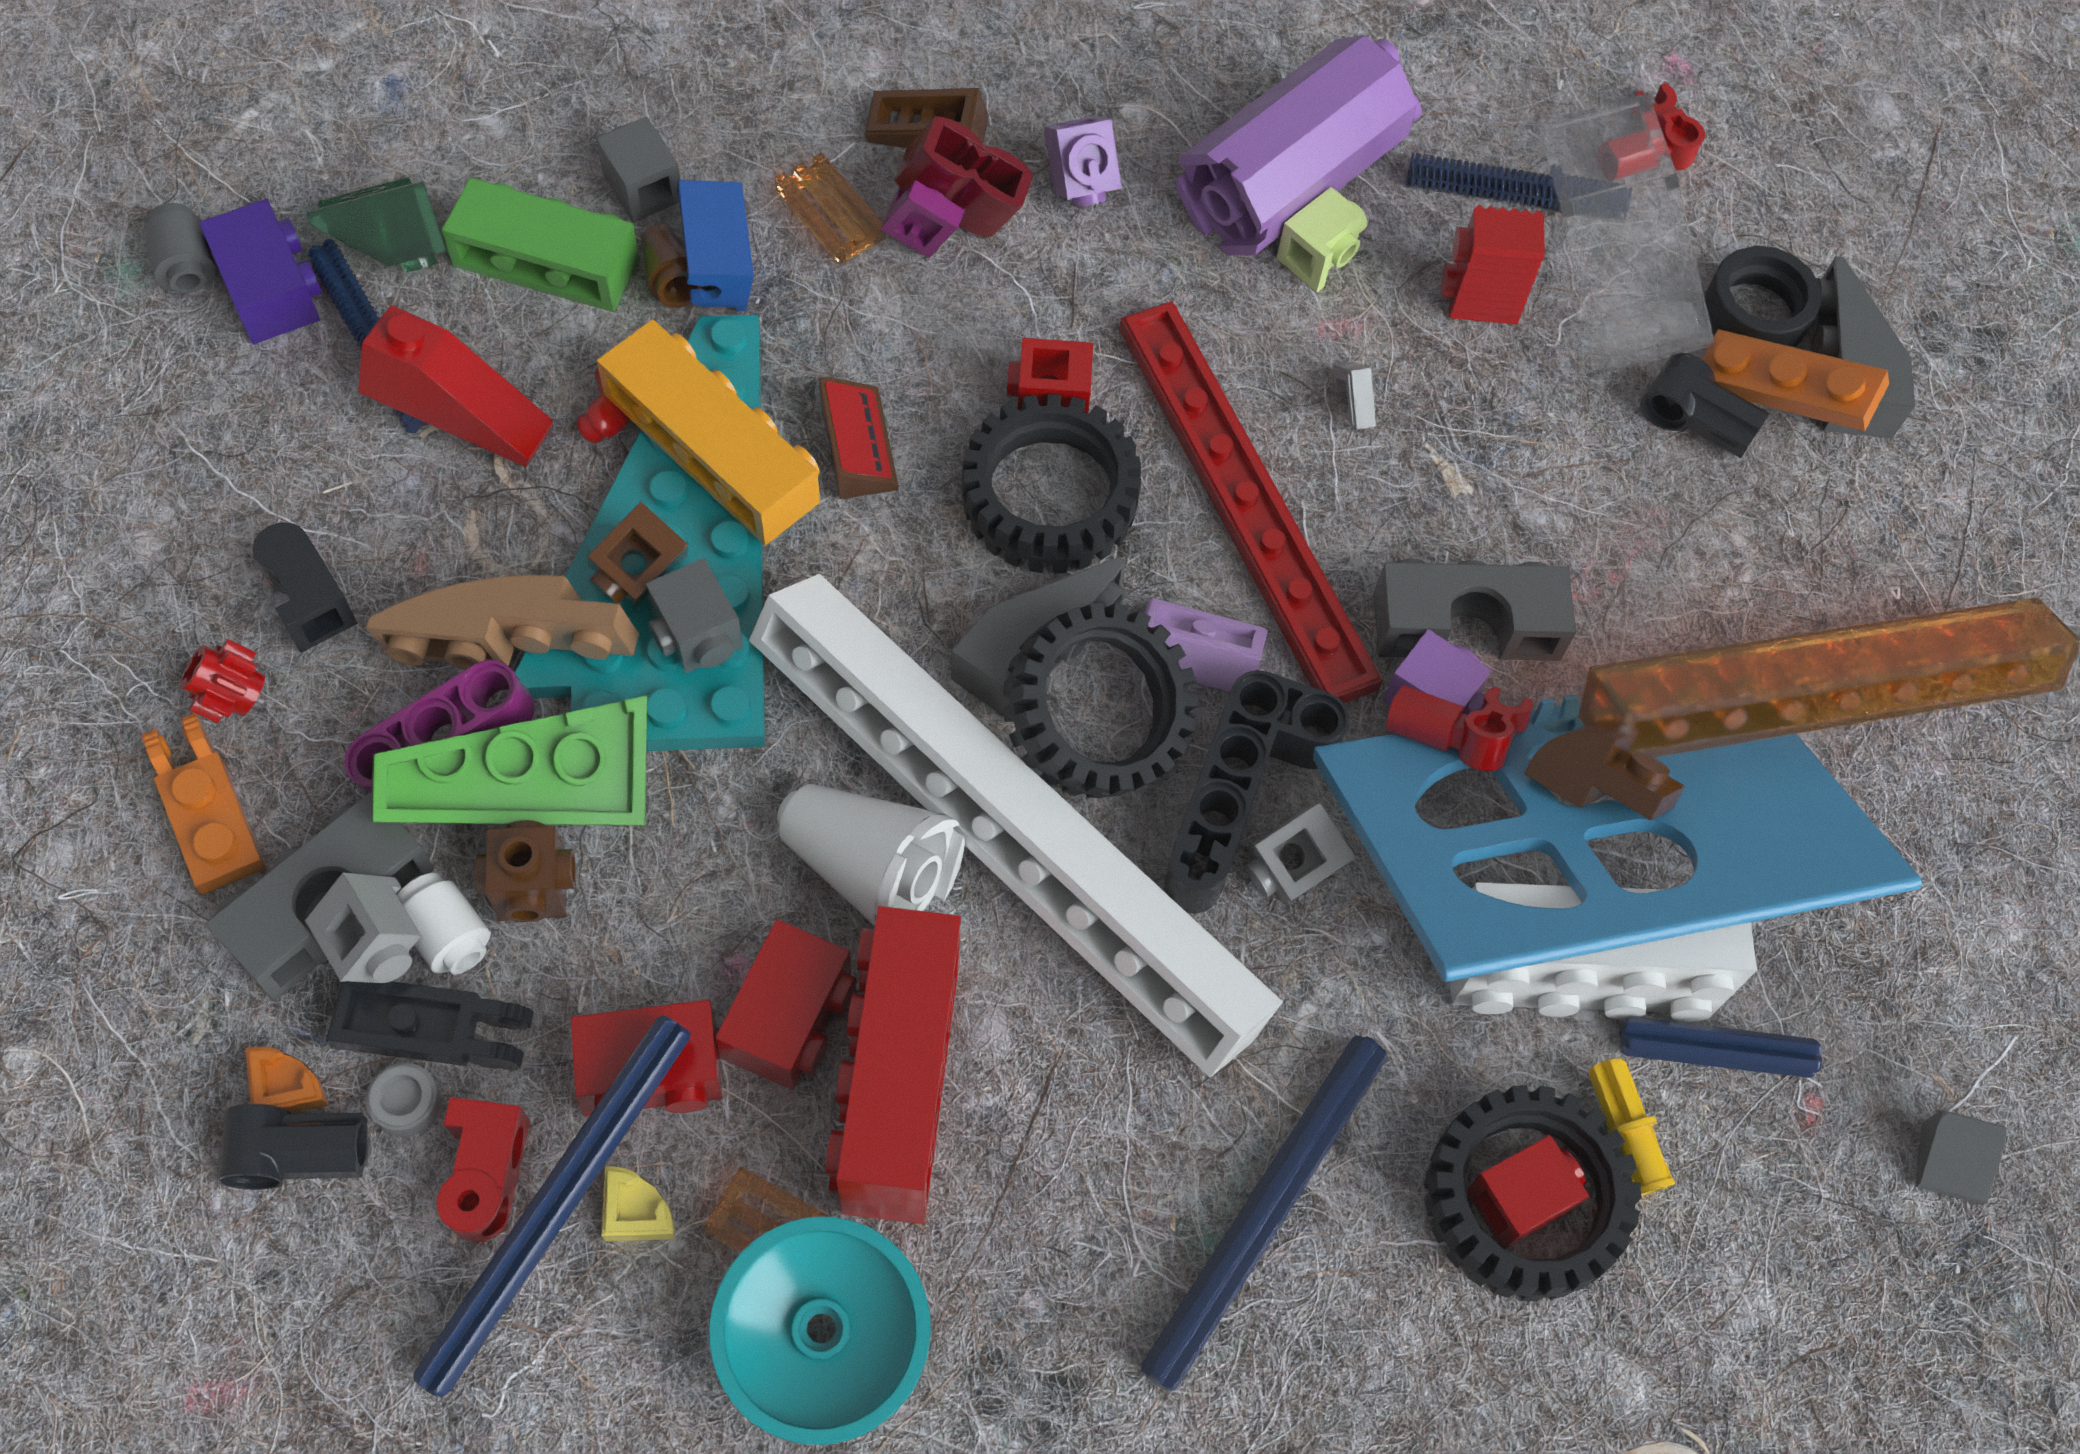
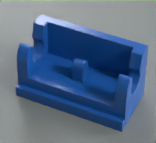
(716, 242)

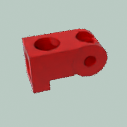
(486, 1167)

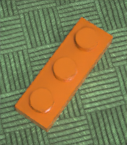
(1797, 379)

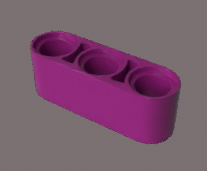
(455, 702)

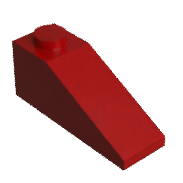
(448, 386)

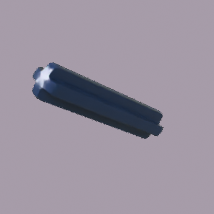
(1720, 1047)

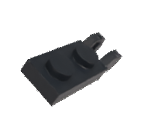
(424, 1024)

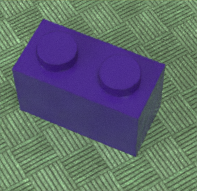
(260, 270)

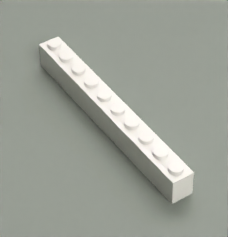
(1016, 824)

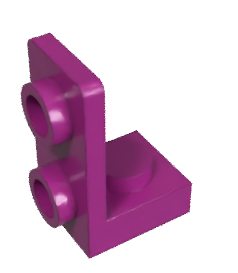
(922, 218)

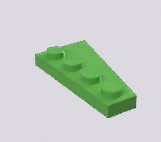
(543, 770)

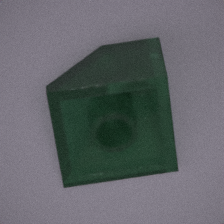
(384, 221)

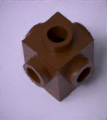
(526, 872)

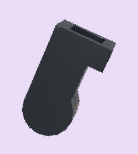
(295, 568)

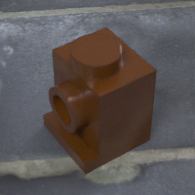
(641, 535)

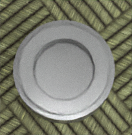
(403, 1099)

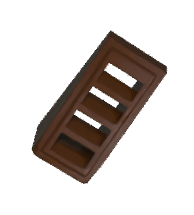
(955, 104)

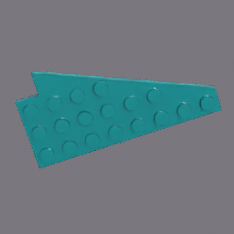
(708, 705)

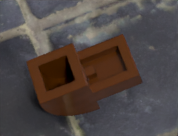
(1597, 762)

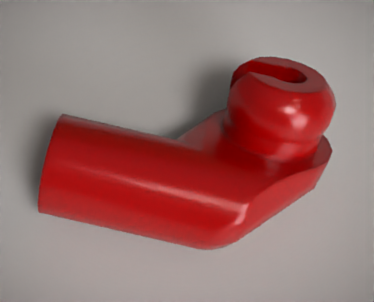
(602, 417)

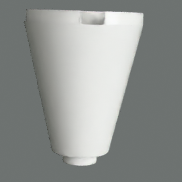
(872, 847)

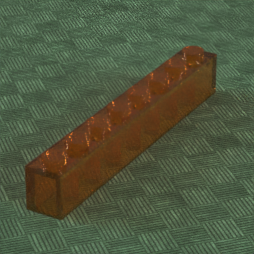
(1833, 677)

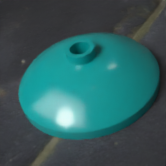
(763, 1343)

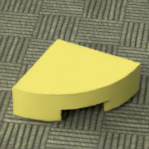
(633, 1209)

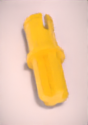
(1626, 1114)

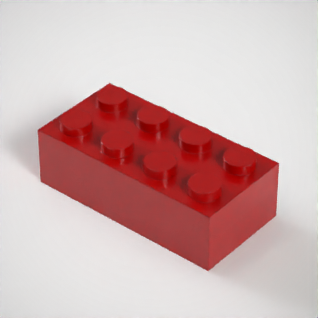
(899, 1066)

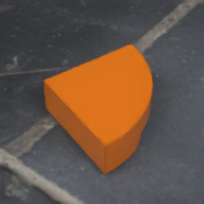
(282, 1081)

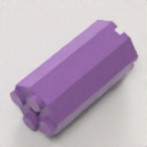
(1297, 143)

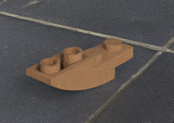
(495, 614)

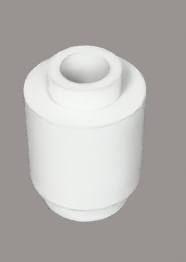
(449, 927)

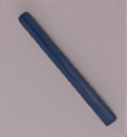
(551, 1207)
(1262, 1214)

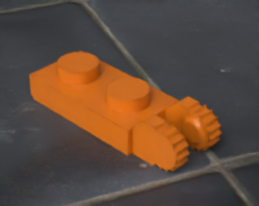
(204, 810)

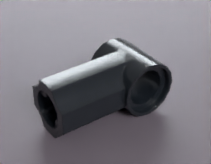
(1688, 397)
(270, 1144)

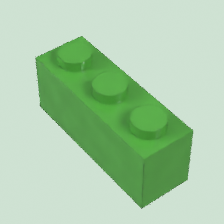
(541, 244)

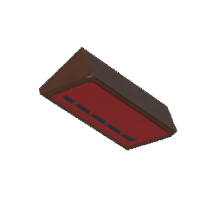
(857, 438)

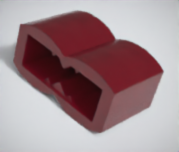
(971, 175)

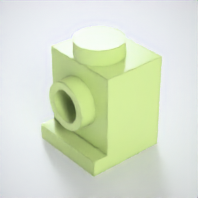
(1321, 237)

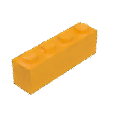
(710, 430)

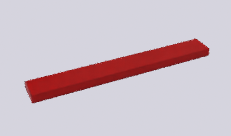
(1249, 505)

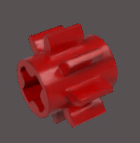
(222, 681)

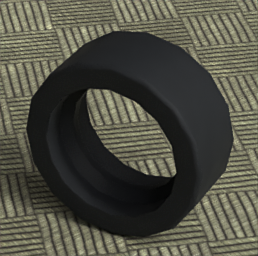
(1775, 271)

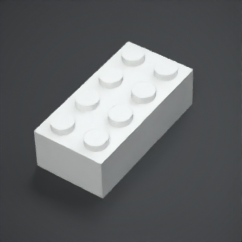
(1672, 975)

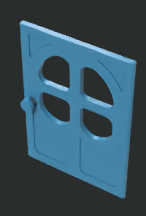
(1754, 817)

